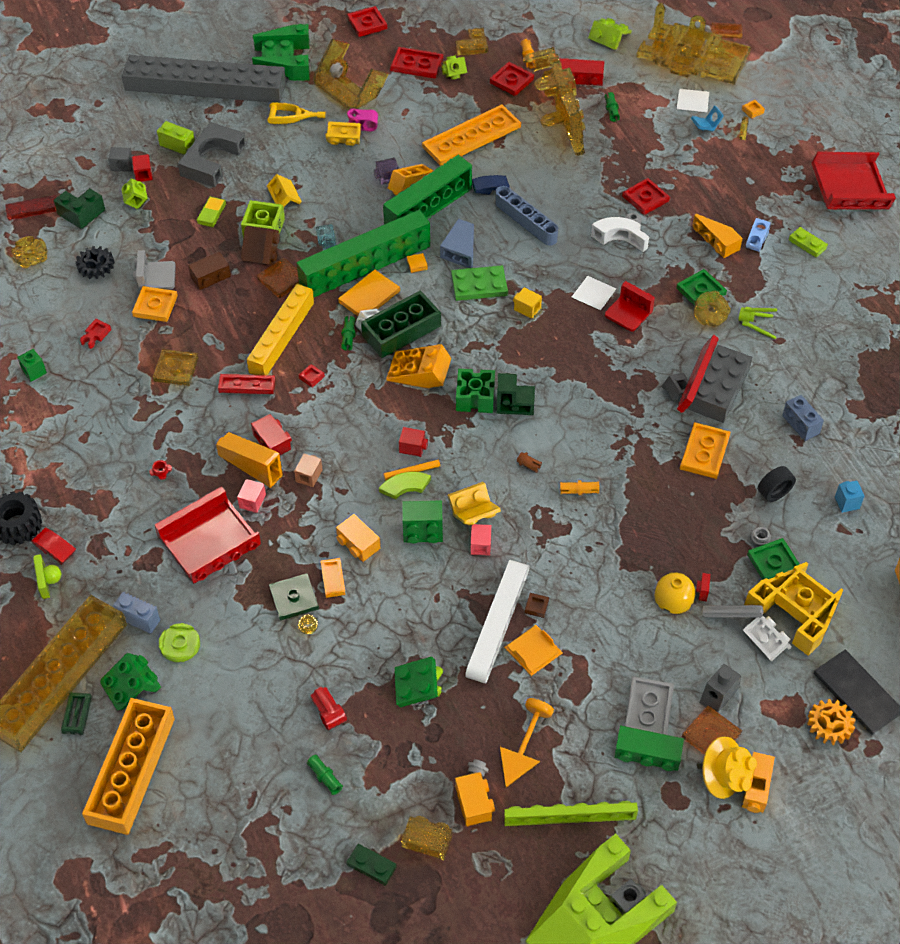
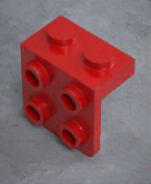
(631, 307)

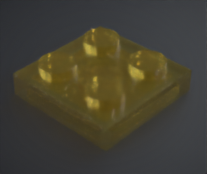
(175, 367)

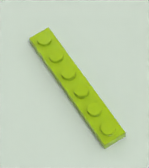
(570, 814)

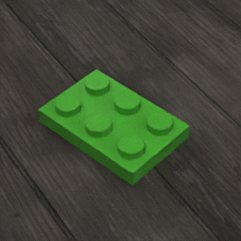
(479, 283)

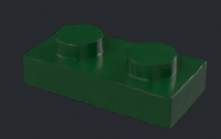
(371, 864)

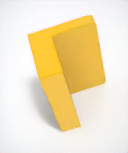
(283, 190)

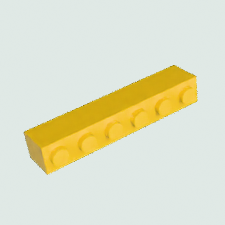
(280, 330)

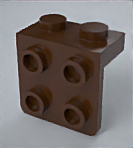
(260, 245)

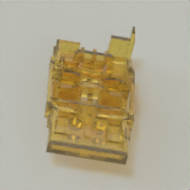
(719, 59)
(562, 87)

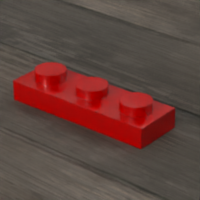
(246, 384)

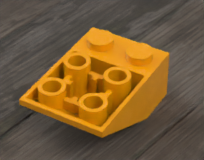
(420, 366)

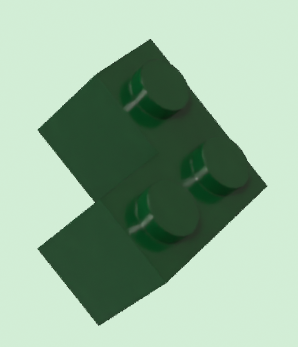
(79, 210)
(513, 398)

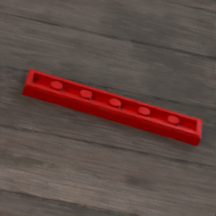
(697, 374)

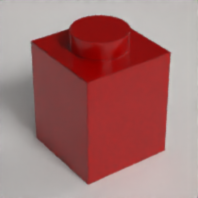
(142, 168)
(412, 442)

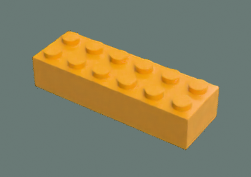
(129, 766)

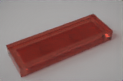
(30, 207)

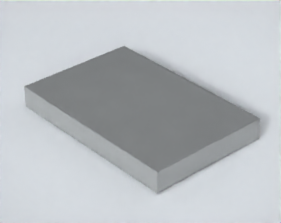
(649, 705)

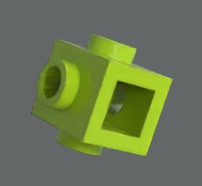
(458, 64)
(134, 193)

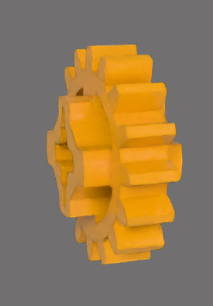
(820, 721)

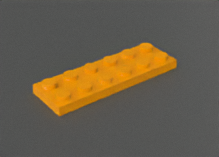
(471, 134)

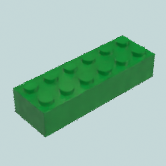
(432, 191)

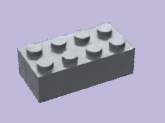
(721, 383)

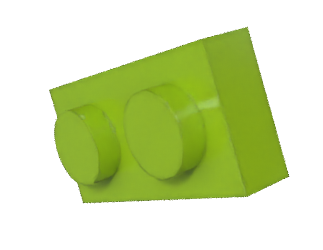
(808, 242)

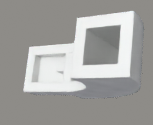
(620, 229)

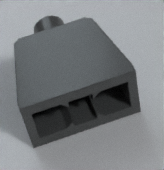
(724, 684)

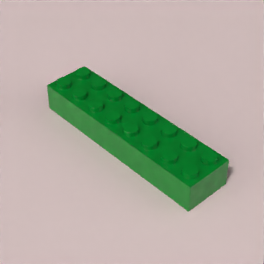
(364, 253)

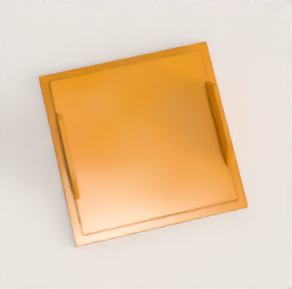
(533, 650)

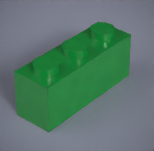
(649, 748)

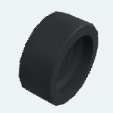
(776, 484)

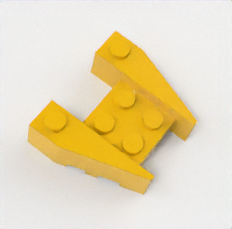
(802, 599)

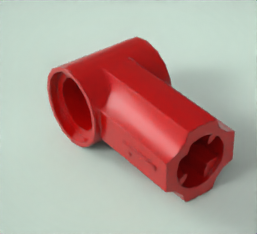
(330, 712)

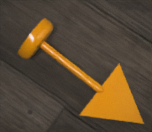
(516, 763)

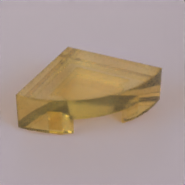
(743, 129)

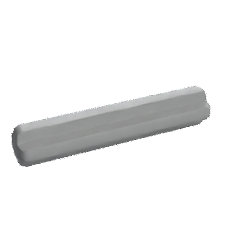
(732, 611)

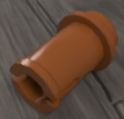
(529, 462)

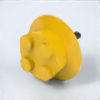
(727, 768)

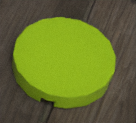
(179, 642)

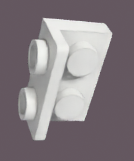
(766, 637)

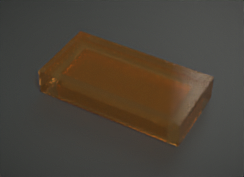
(727, 30)

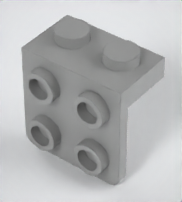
(154, 274)

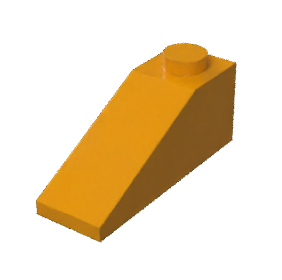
(405, 177)

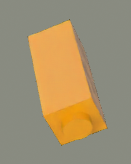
(756, 797)

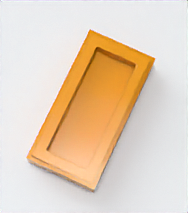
(333, 577)

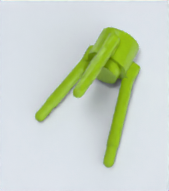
(748, 314)

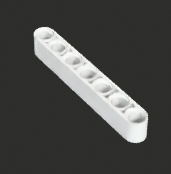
(497, 622)

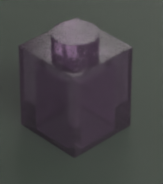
(384, 170)

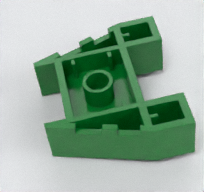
(279, 48)

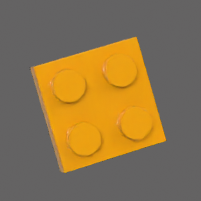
(154, 304)

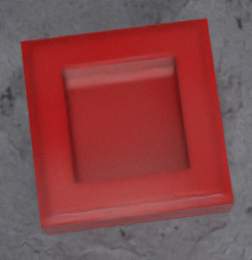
(311, 375)

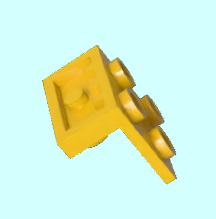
(472, 504)

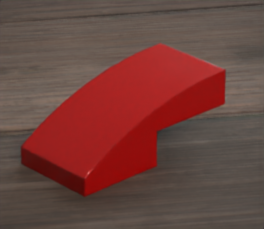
(54, 545)

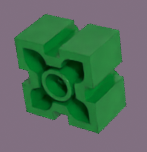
(475, 390)

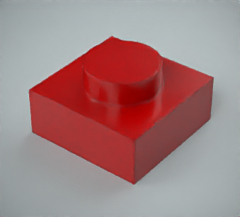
(702, 587)

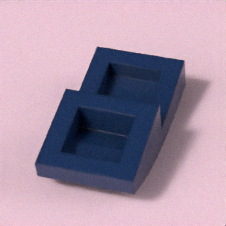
(486, 184)

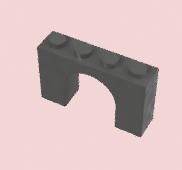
(212, 138)

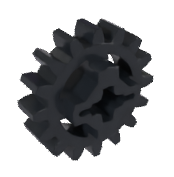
(95, 262)

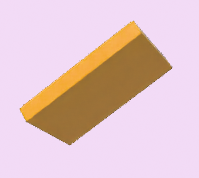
(369, 293)
(705, 450)

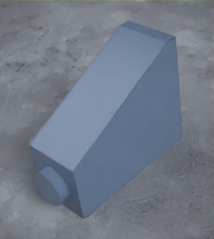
(459, 244)

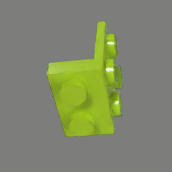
(608, 32)

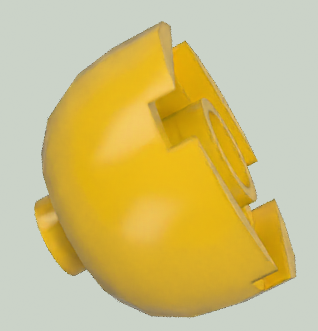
(675, 593)

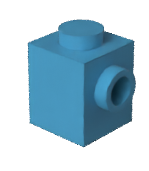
(849, 496)

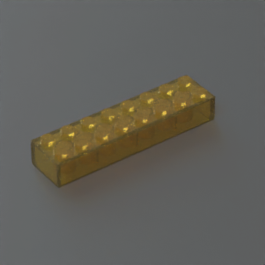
(58, 671)

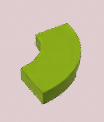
(405, 483)

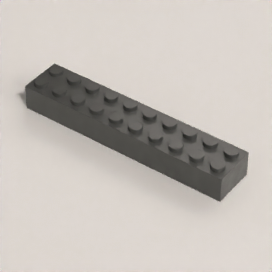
(204, 78)

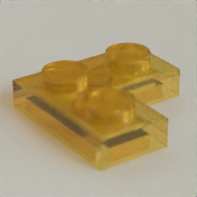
(474, 45)

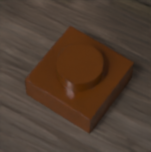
(537, 605)

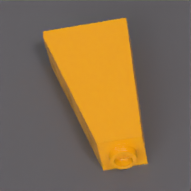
(251, 458)

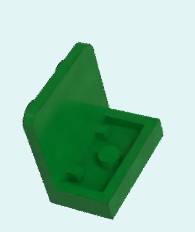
(128, 680)

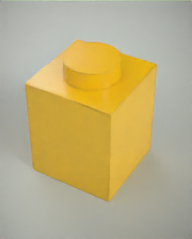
(527, 302)

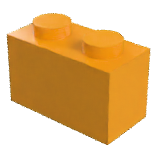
(358, 538)
(473, 799)

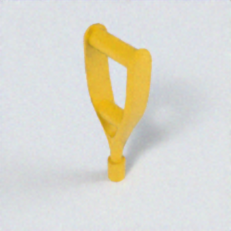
(300, 113)

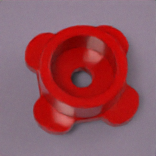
(160, 465)

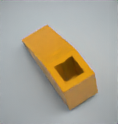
(719, 236)

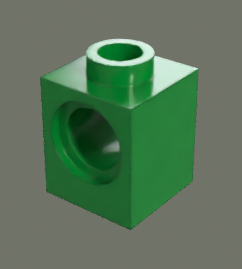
(32, 365)

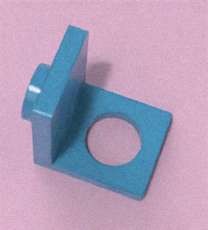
(707, 123)

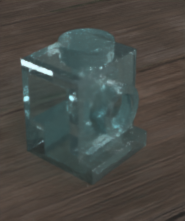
(326, 236)

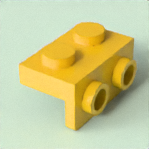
(343, 133)

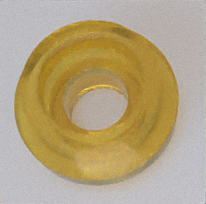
(307, 619)

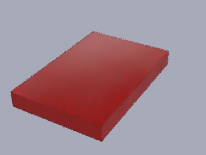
(417, 62)

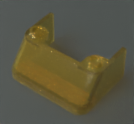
(342, 88)

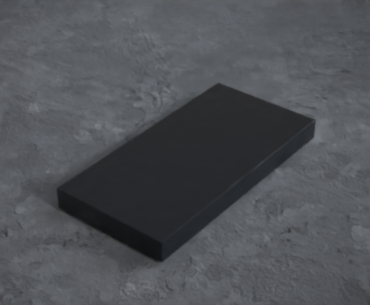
(859, 691)

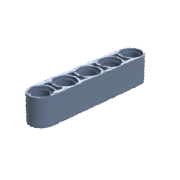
(526, 215)

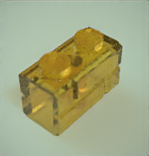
(427, 837)

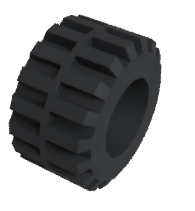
(26, 525)

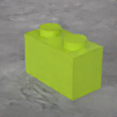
(175, 137)

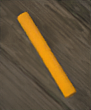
(416, 468)

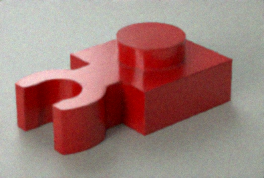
(96, 331)

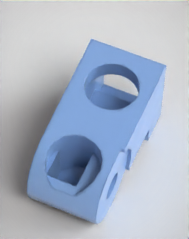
(758, 235)

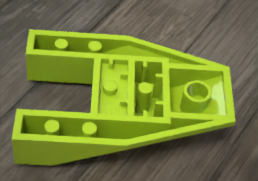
(585, 914)

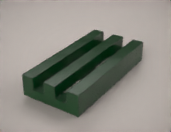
(74, 729)

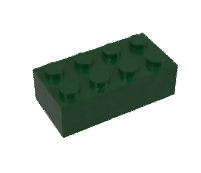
(401, 324)

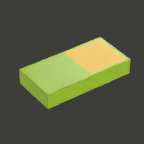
(211, 211)

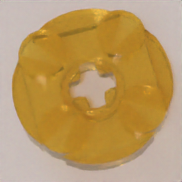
(28, 259)
(715, 300)

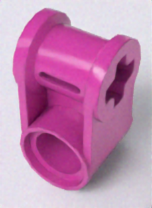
(367, 118)

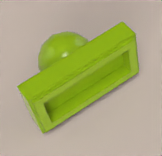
(45, 575)

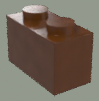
(209, 270)

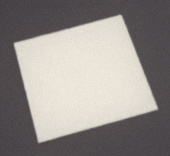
(693, 100)
(594, 292)

